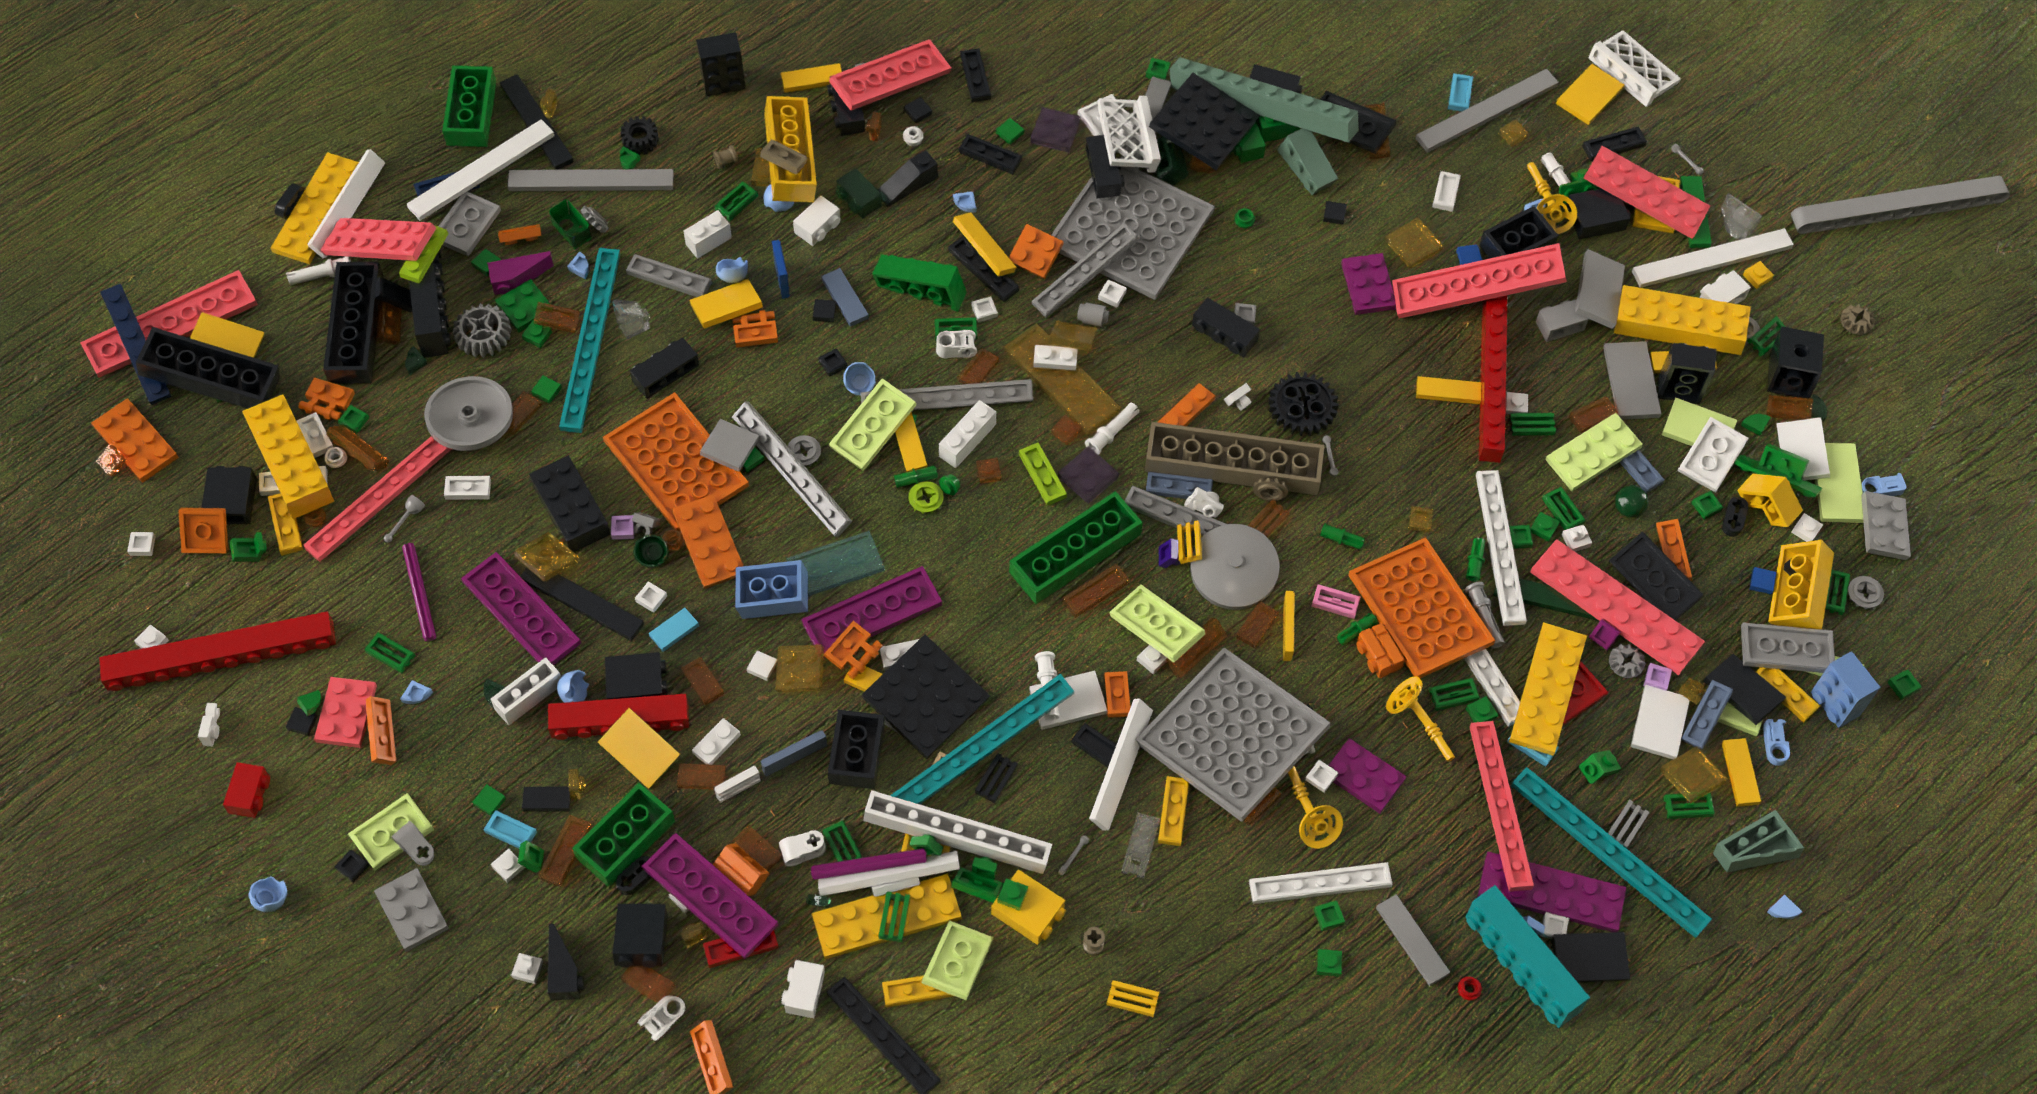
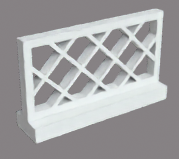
(1633, 82)
(1148, 144)

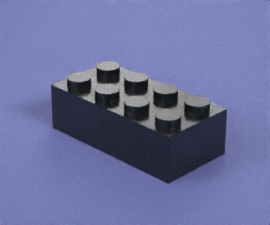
(569, 504)

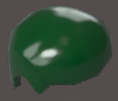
(1631, 501)
(651, 551)

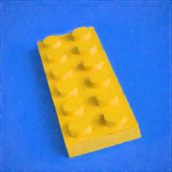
(312, 208)
(1548, 689)
(858, 922)

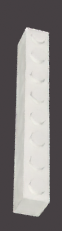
(957, 832)

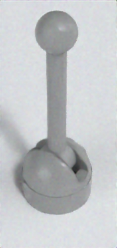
(413, 506)

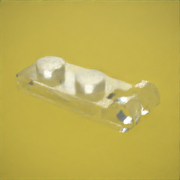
(1141, 844)

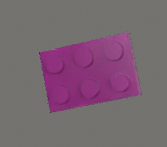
(1369, 283)
(1366, 776)

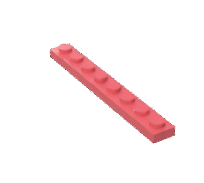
(375, 499)
(1501, 806)

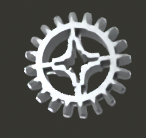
(483, 337)

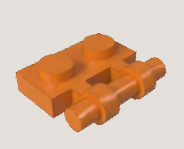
(755, 333)
(329, 394)
(848, 644)

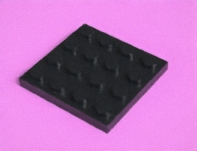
(1204, 121)
(925, 696)

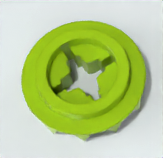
(931, 490)

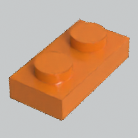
(511, 236)
(1117, 694)

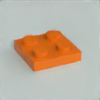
(1035, 251)
(203, 530)

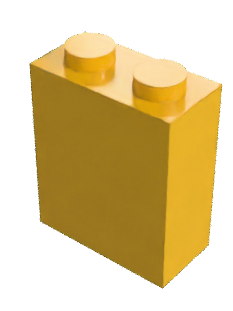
(1037, 912)

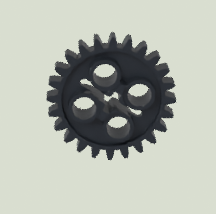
(1321, 401)

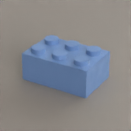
(771, 589)
(1845, 689)

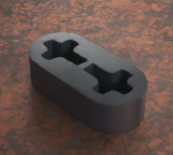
(289, 200)
(1739, 517)
(631, 873)

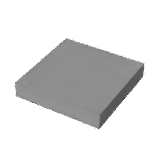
(729, 445)

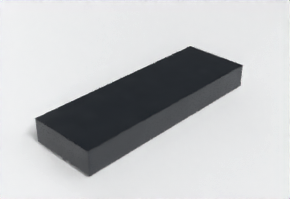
(975, 75)
(1616, 142)
(990, 154)

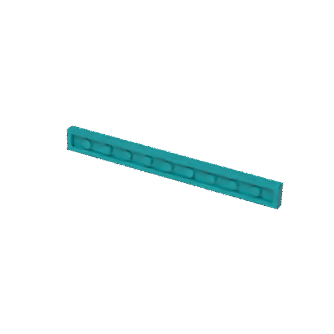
(589, 341)
(985, 741)
(1611, 852)

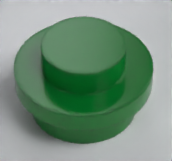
(1244, 218)
(949, 484)

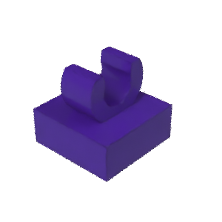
(1169, 553)

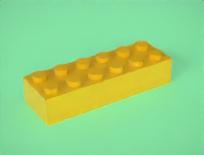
(789, 124)
(1682, 319)
(288, 456)

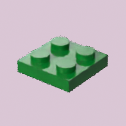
(521, 304)

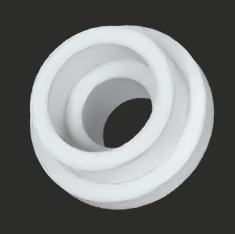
(913, 140)
(333, 453)

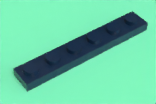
(132, 338)

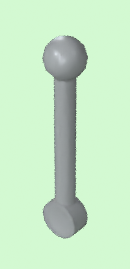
(1676, 149)
(1333, 471)
(1083, 840)

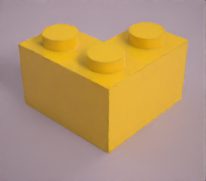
(1773, 496)

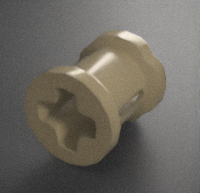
(725, 157)
(1093, 949)

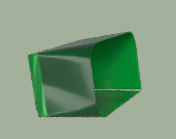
(561, 212)

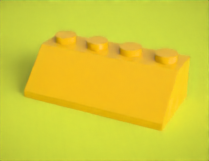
(1802, 597)

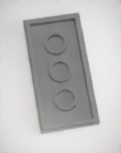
(1600, 289)
(1632, 380)
(1787, 647)

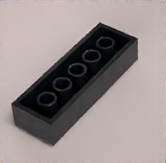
(429, 311)
(352, 323)
(207, 369)

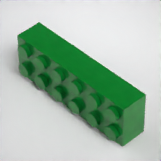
(1075, 547)

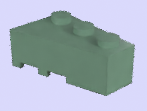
(1307, 161)
(1759, 844)

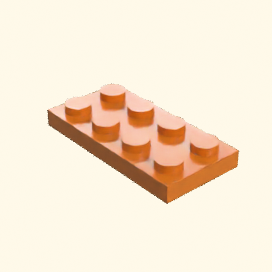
(135, 439)
(708, 540)

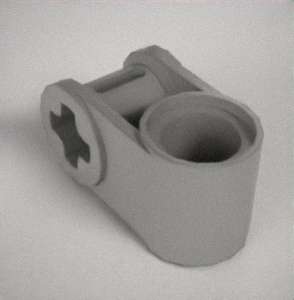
(411, 841)

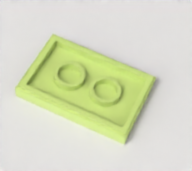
(1688, 421)
(375, 834)
(957, 960)

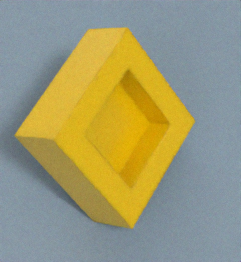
(1758, 275)

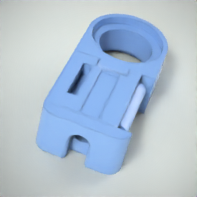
(1888, 485)
(1775, 739)

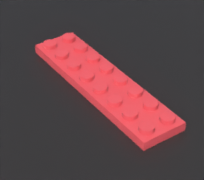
(1479, 281)
(219, 298)
(1618, 605)

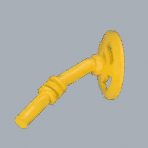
(1553, 207)
(1409, 700)
(1315, 820)

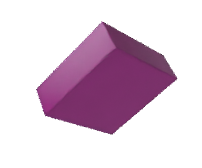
(1604, 634)

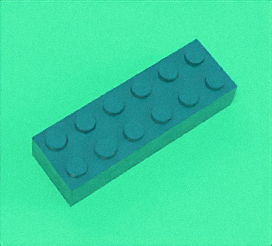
(1526, 957)

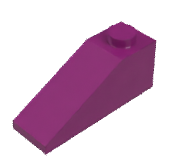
(512, 272)

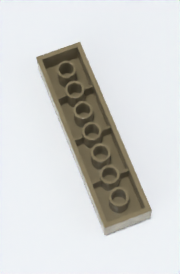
(1233, 457)

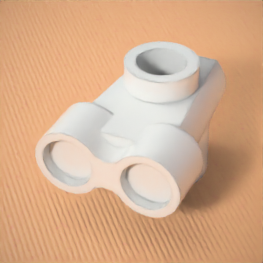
(1205, 502)

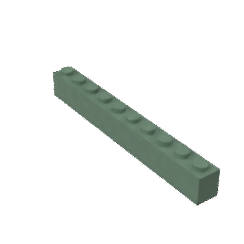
(1274, 101)

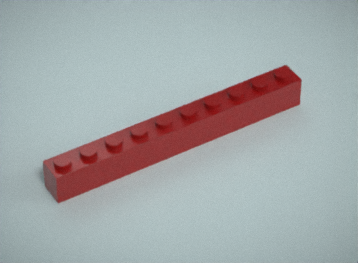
(1493, 379)
(217, 651)

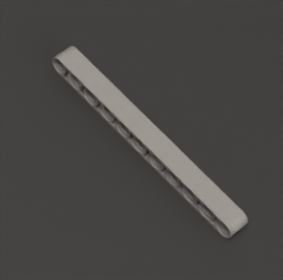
(1900, 204)

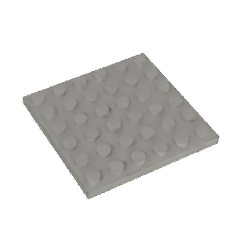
(1155, 210)
(1232, 734)

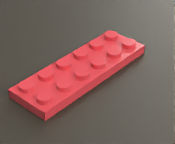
(890, 74)
(1647, 192)
(378, 239)

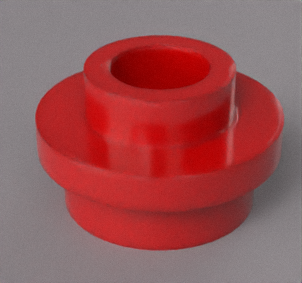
(1472, 982)

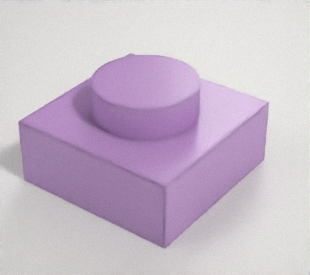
(622, 527)
(1657, 676)

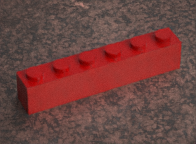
(598, 716)

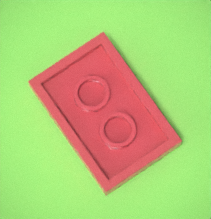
(344, 712)

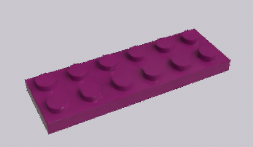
(875, 608)
(520, 610)
(1560, 893)
(710, 895)

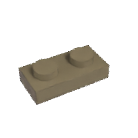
(783, 156)

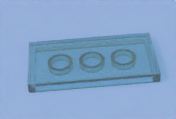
(840, 562)

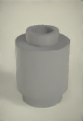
(1092, 314)

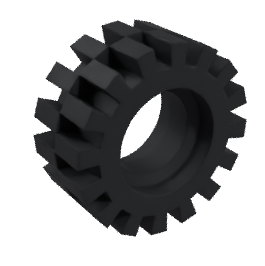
(636, 126)

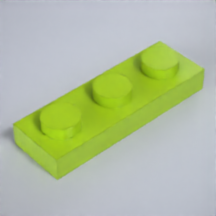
(417, 269)
(1042, 474)

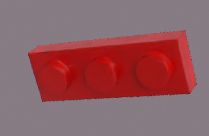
(720, 953)

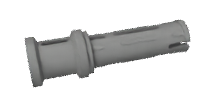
(1482, 607)

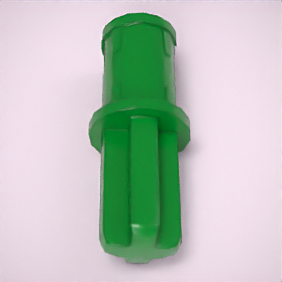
(916, 476)
(1341, 536)
(1475, 560)
(1356, 627)

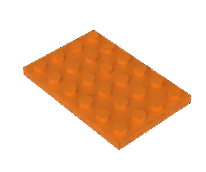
(665, 459)
(1421, 608)

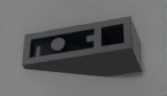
(909, 178)
(563, 975)

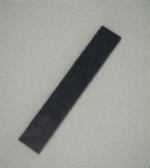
(530, 114)
(586, 604)
(883, 1036)

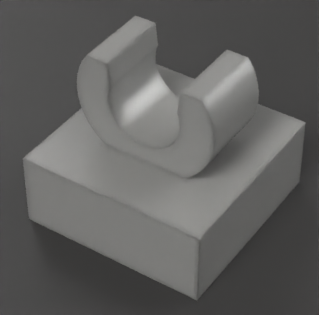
(645, 520)

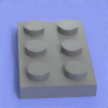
(468, 222)
(1885, 525)
(411, 909)

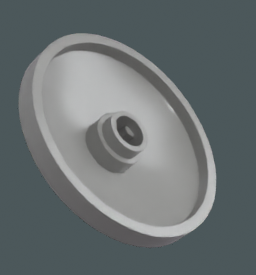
(468, 413)
(1236, 567)

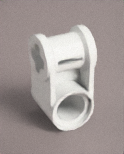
(956, 343)
(800, 848)
(661, 1017)

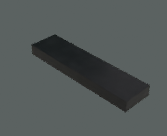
(1001, 286)

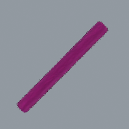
(419, 592)
(869, 863)

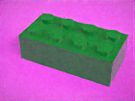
(469, 106)
(623, 834)

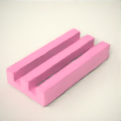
(1333, 604)

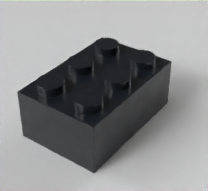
(721, 64)
(1518, 234)
(1686, 373)
(856, 749)

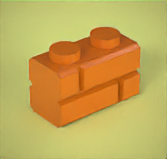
(1380, 650)
(741, 869)

